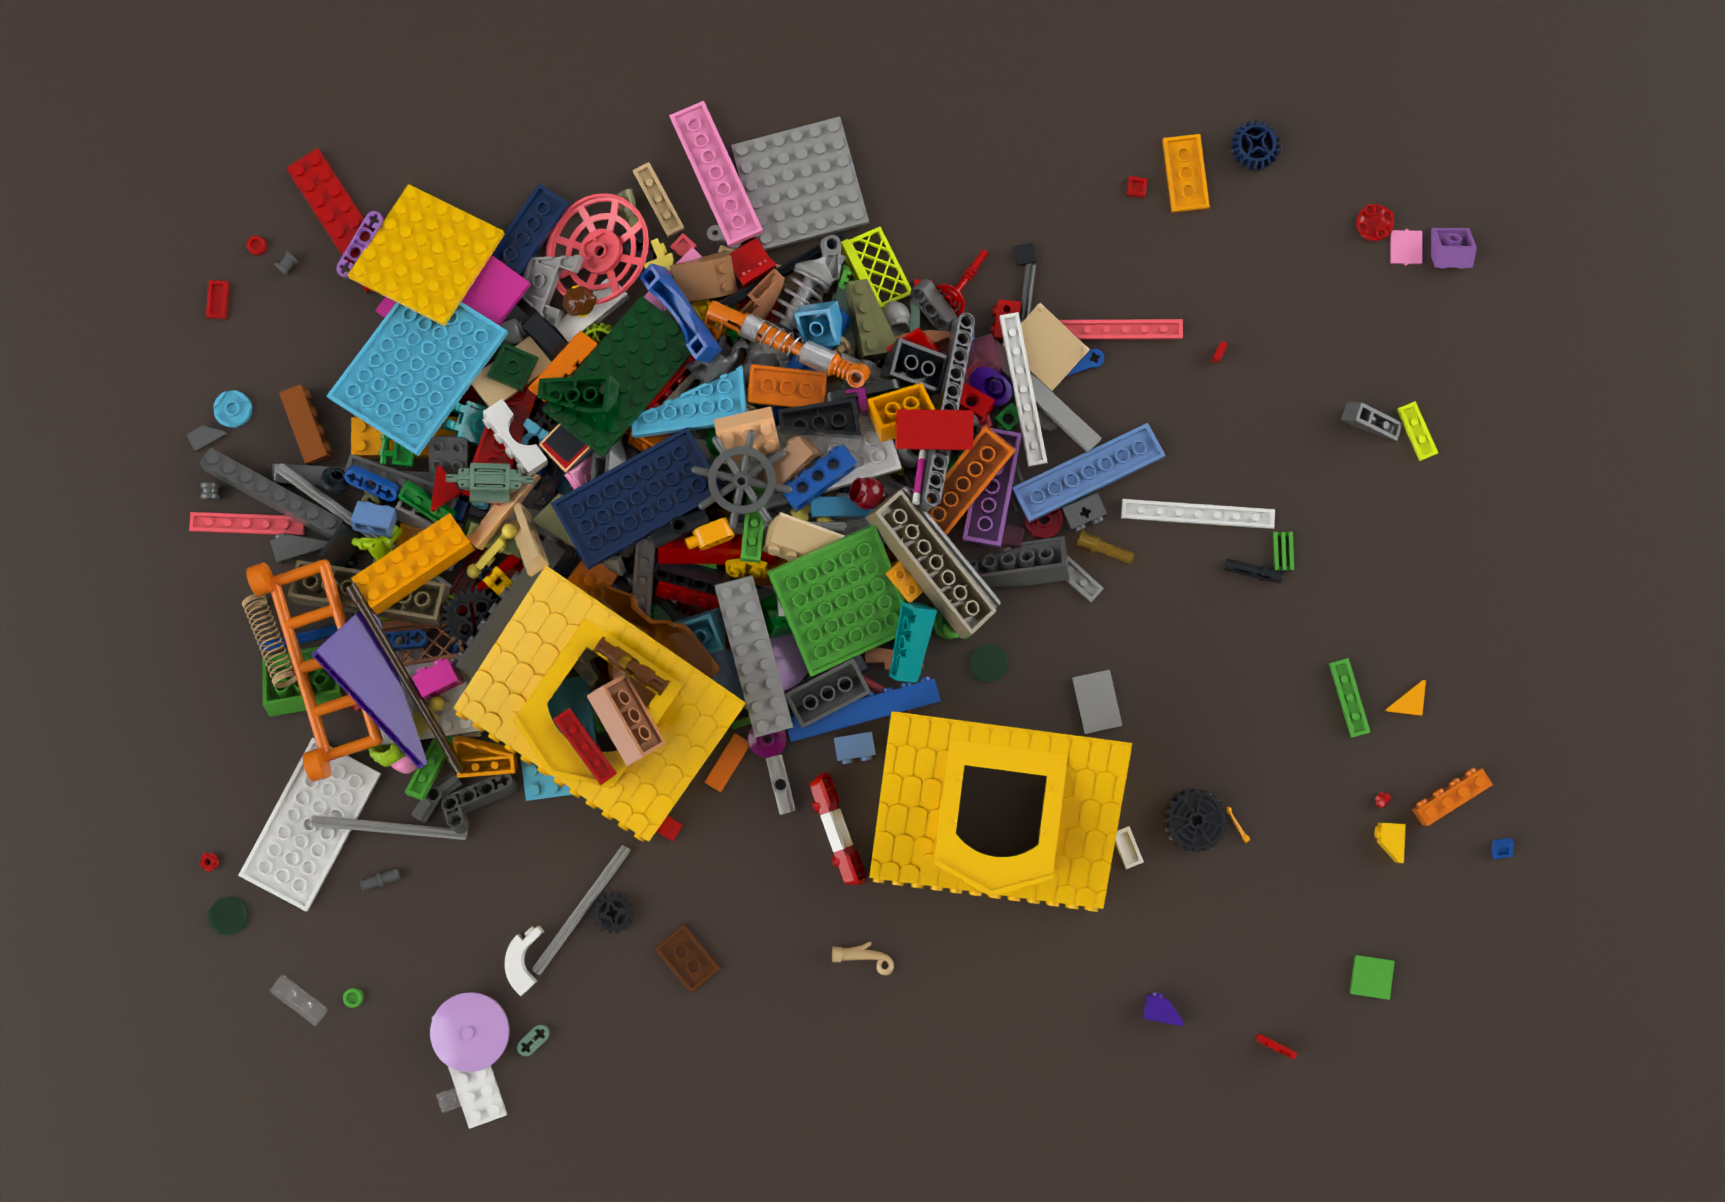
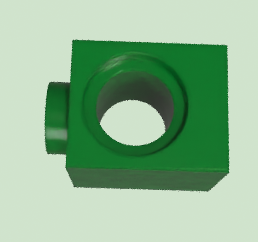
(1010, 410)

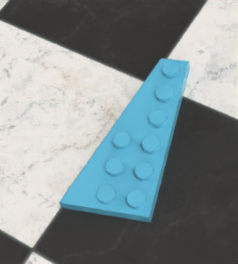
(695, 407)

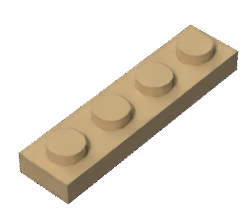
(658, 199)

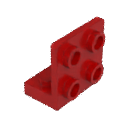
(751, 262)

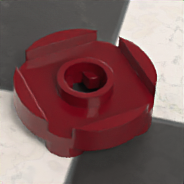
(1046, 531)

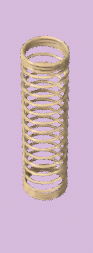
(263, 602)

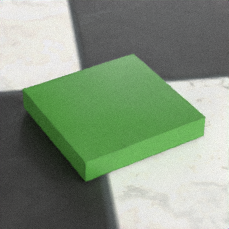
(1372, 977)

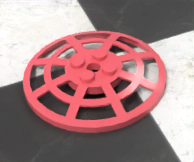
(598, 239)

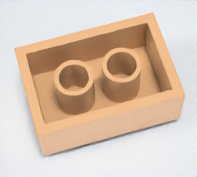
(734, 430)

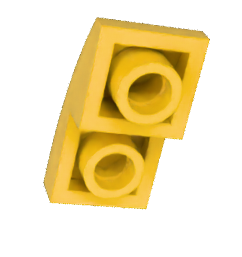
(740, 568)

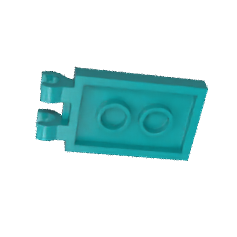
(468, 423)

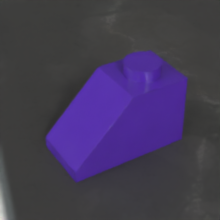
(1160, 1009)

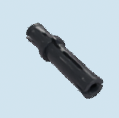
(1262, 573)

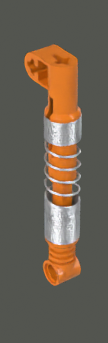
(810, 353)

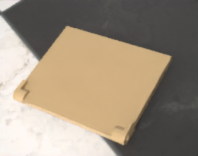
(1050, 347)

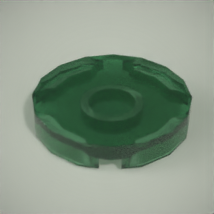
(989, 663)
(228, 916)

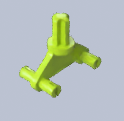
(378, 546)

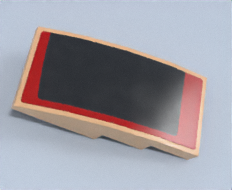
(564, 448)

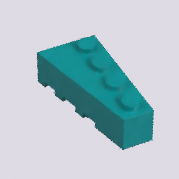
(911, 640)

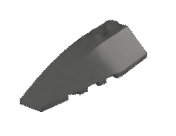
(1025, 565)

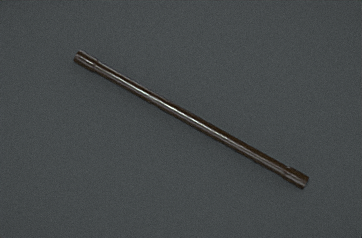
(358, 599)

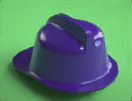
(992, 384)

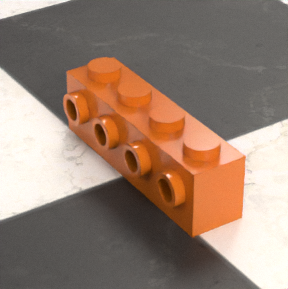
(1451, 797)

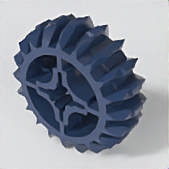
(1249, 140)

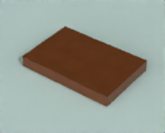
(687, 958)

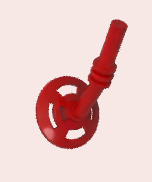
(955, 295)

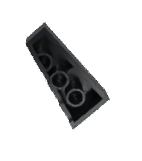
(827, 419)

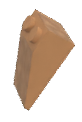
(705, 277)

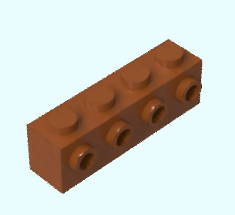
(305, 424)

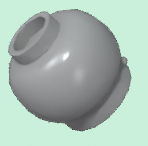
(897, 317)

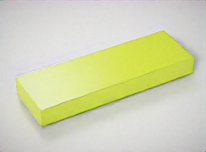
(1417, 431)

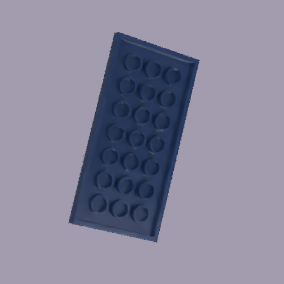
(634, 498)

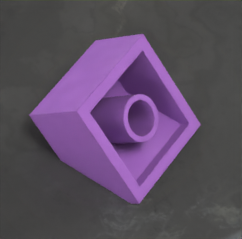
(1452, 248)

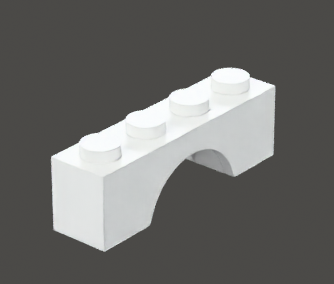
(529, 457)

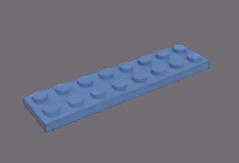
(1088, 472)

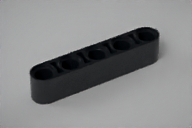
(691, 576)

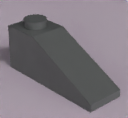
(1371, 420)
(290, 547)

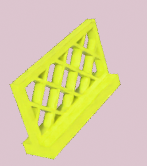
(860, 272)

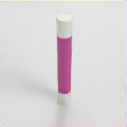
(919, 477)

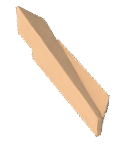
(499, 516)

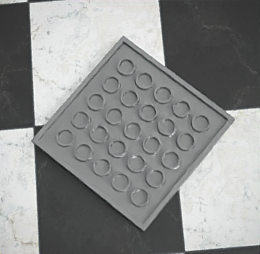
(801, 183)

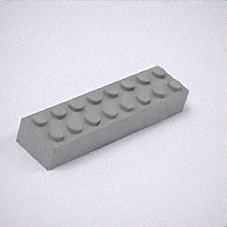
(753, 656)

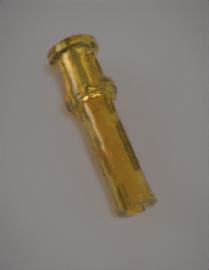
(1097, 544)

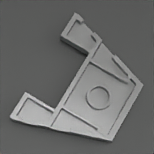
(544, 275)

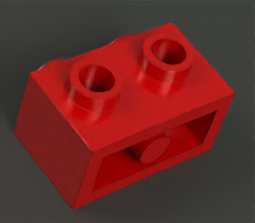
(1002, 308)

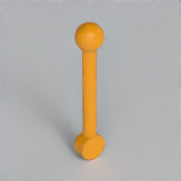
(1245, 837)

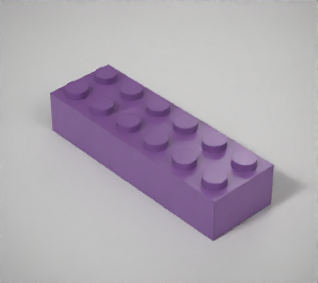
(989, 511)

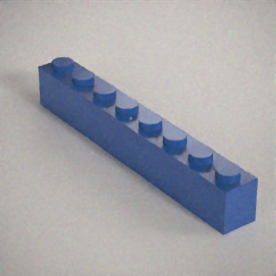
(871, 708)

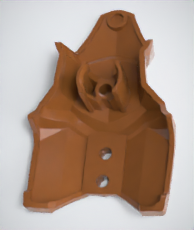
(672, 635)

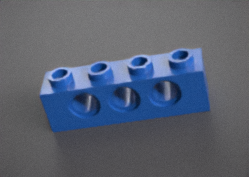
(830, 477)

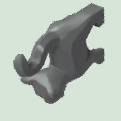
(719, 365)

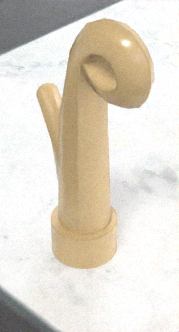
(859, 953)

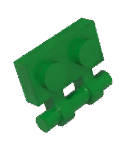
(400, 455)

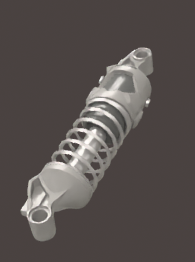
(815, 273)

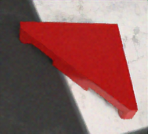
(443, 491)
(1276, 1046)

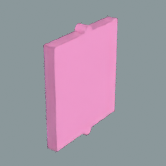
(1405, 247)

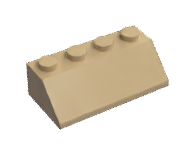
(793, 537)

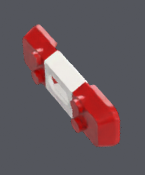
(844, 855)

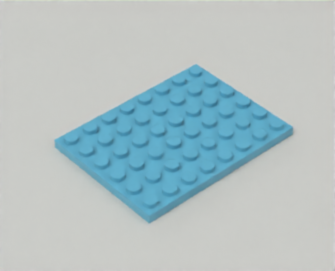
(416, 372)

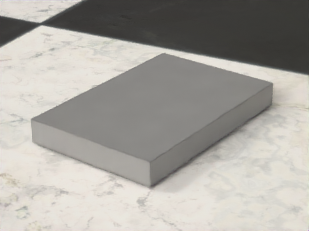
(1097, 701)

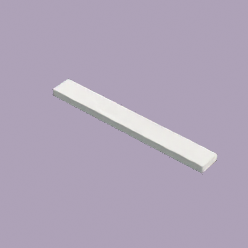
(1023, 389)
(1198, 514)

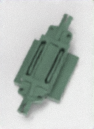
(489, 481)

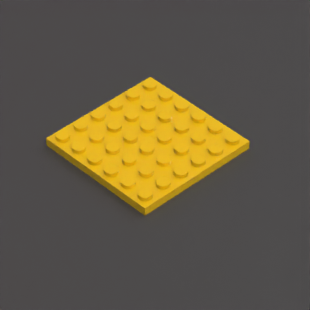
(426, 255)

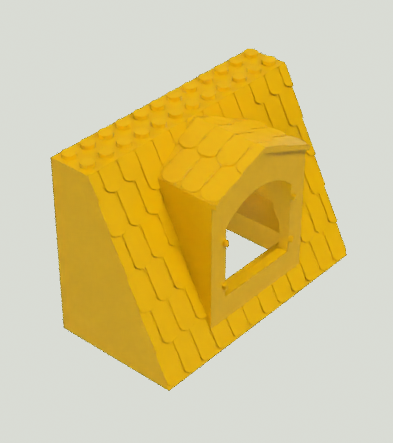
(531, 663)
(922, 800)

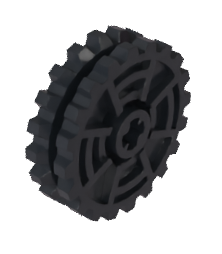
(1192, 805)

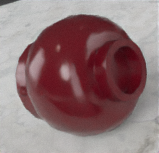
(866, 493)

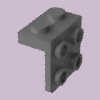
(449, 453)

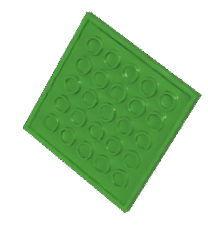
(839, 599)

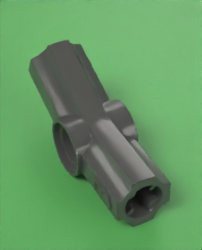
(444, 787)

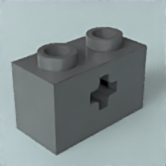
(1092, 505)

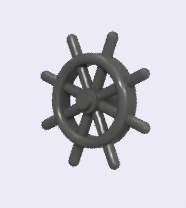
(741, 479)

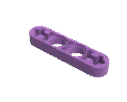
(357, 243)

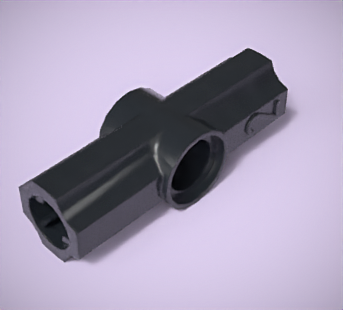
(668, 533)

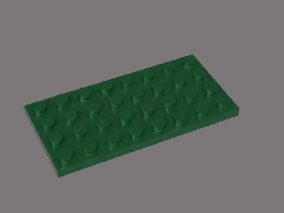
(643, 357)

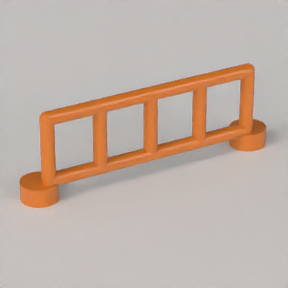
(263, 582)

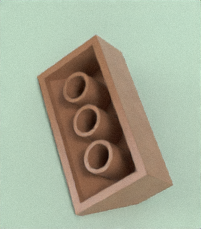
(626, 719)

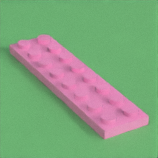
(716, 174)

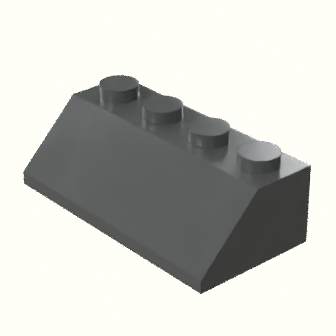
(827, 692)

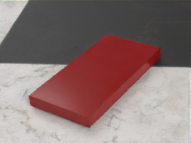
(934, 429)

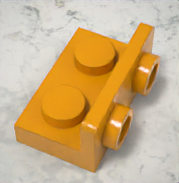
(903, 581)

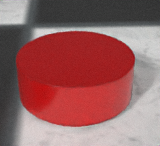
(256, 245)

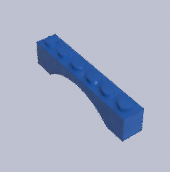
(697, 336)

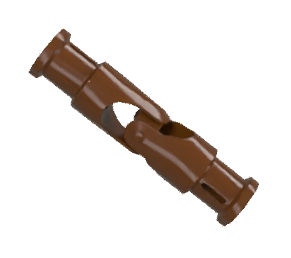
(642, 673)

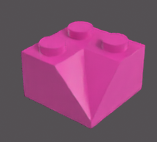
(438, 678)

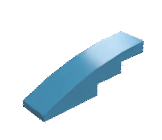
(837, 508)

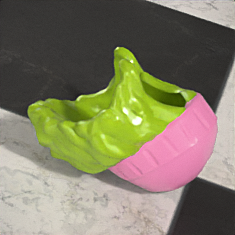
(392, 756)

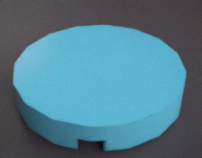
(232, 409)

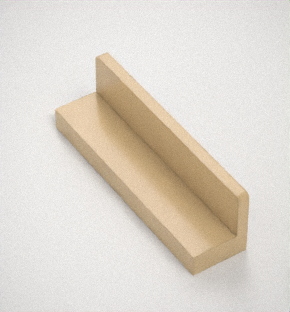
(528, 541)

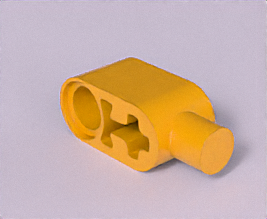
(710, 535)

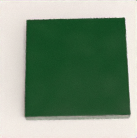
(513, 367)

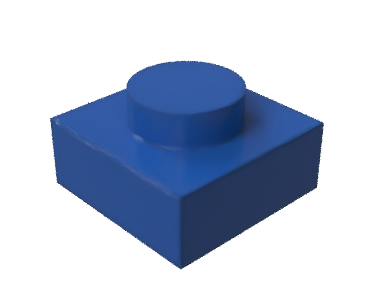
(461, 509)
(1502, 848)

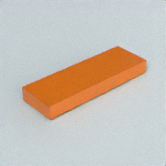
(727, 763)

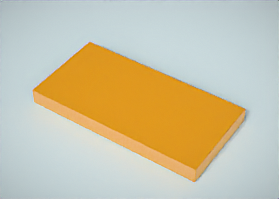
(1185, 173)

